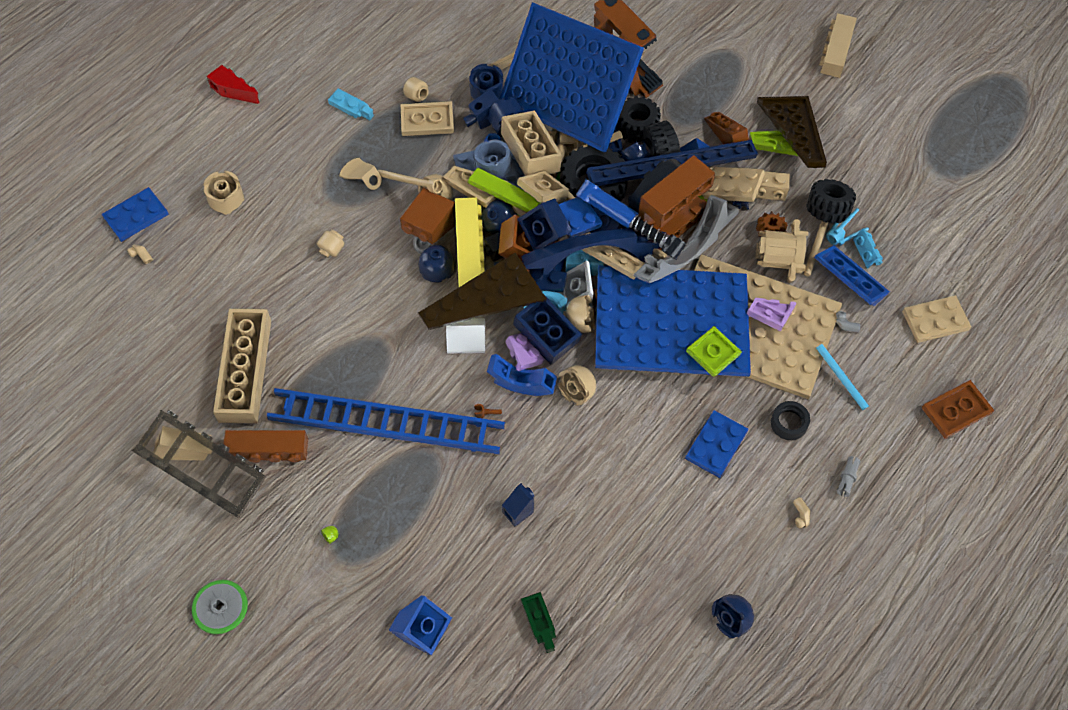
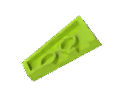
(772, 142)

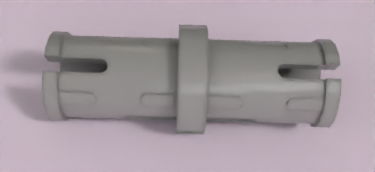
(848, 476)

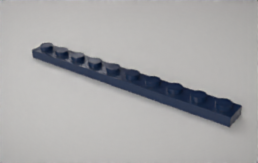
(637, 168)

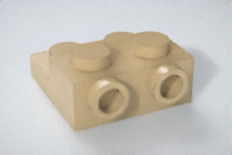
(543, 187)

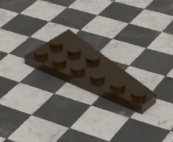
(797, 124)
(491, 292)

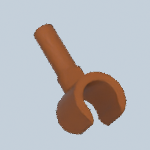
(485, 411)

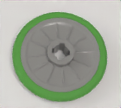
(207, 600)

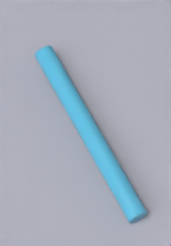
(842, 377)

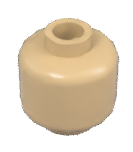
(415, 89)
(330, 243)

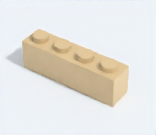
(838, 45)

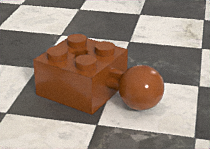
(513, 239)

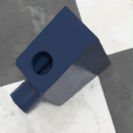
(480, 108)

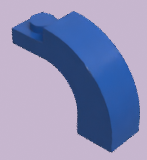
(528, 382)

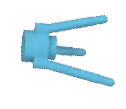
(836, 234)

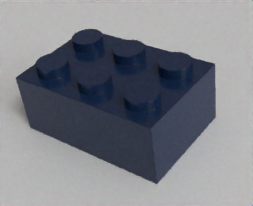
(547, 330)

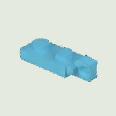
(350, 104)

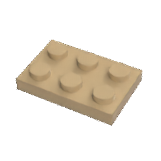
(427, 118)
(735, 184)
(936, 319)

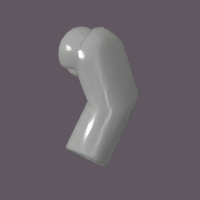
(844, 324)

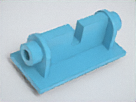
(865, 246)

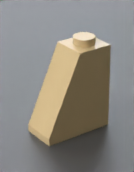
(189, 449)

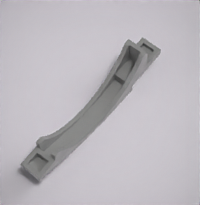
(714, 219)

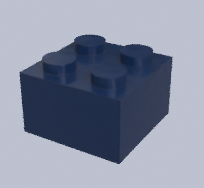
(544, 224)

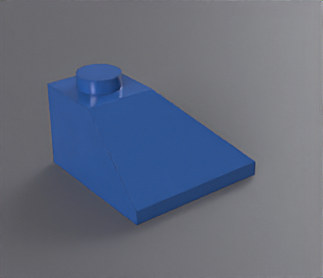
(421, 624)

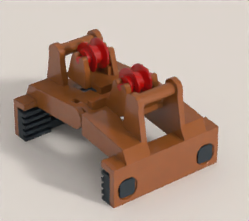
(617, 16)

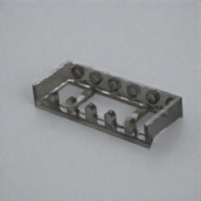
(220, 449)

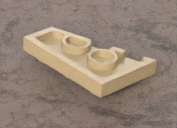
(458, 179)

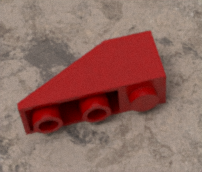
(230, 86)

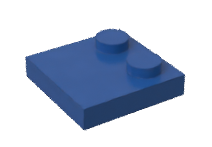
(580, 216)

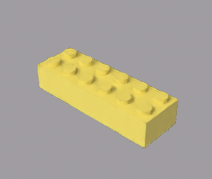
(469, 239)

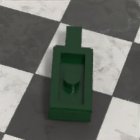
(539, 620)

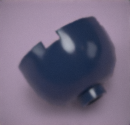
(636, 151)
(495, 214)
(436, 263)
(733, 614)

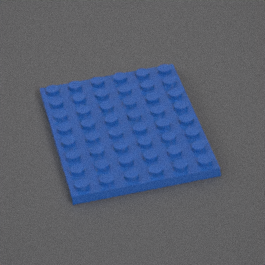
(571, 75)
(655, 322)

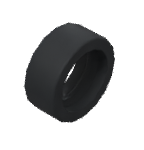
(798, 409)

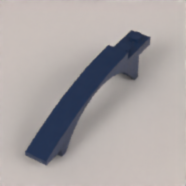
(625, 238)

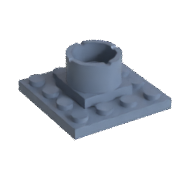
(493, 158)

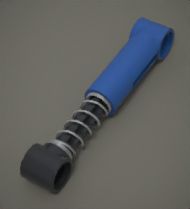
(629, 218)

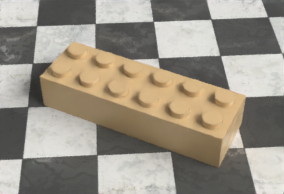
(242, 366)

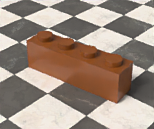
(268, 444)

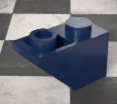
(519, 505)

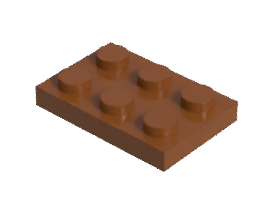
(957, 409)

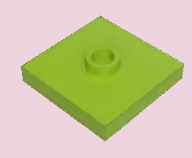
(713, 351)

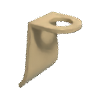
(361, 170)

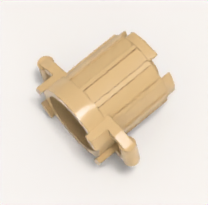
(783, 250)

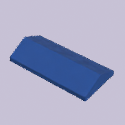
(852, 275)

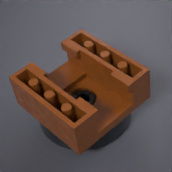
(671, 193)

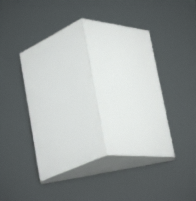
(578, 283)
(466, 336)

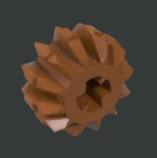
(771, 223)

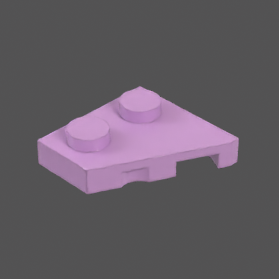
(771, 312)
(524, 352)

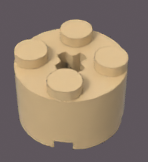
(223, 192)

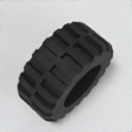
(585, 157)

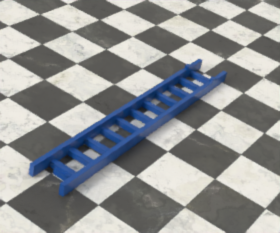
(387, 409)

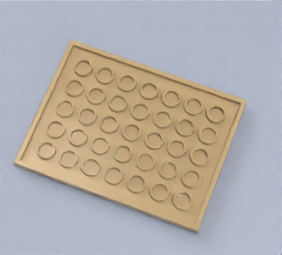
(787, 356)

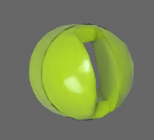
(330, 533)

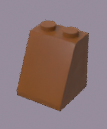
(429, 217)

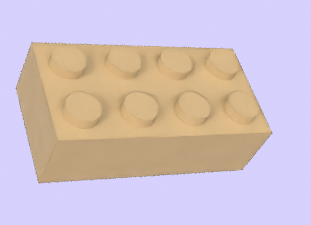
(530, 143)

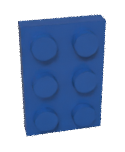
(135, 214)
(716, 444)

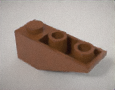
(726, 129)

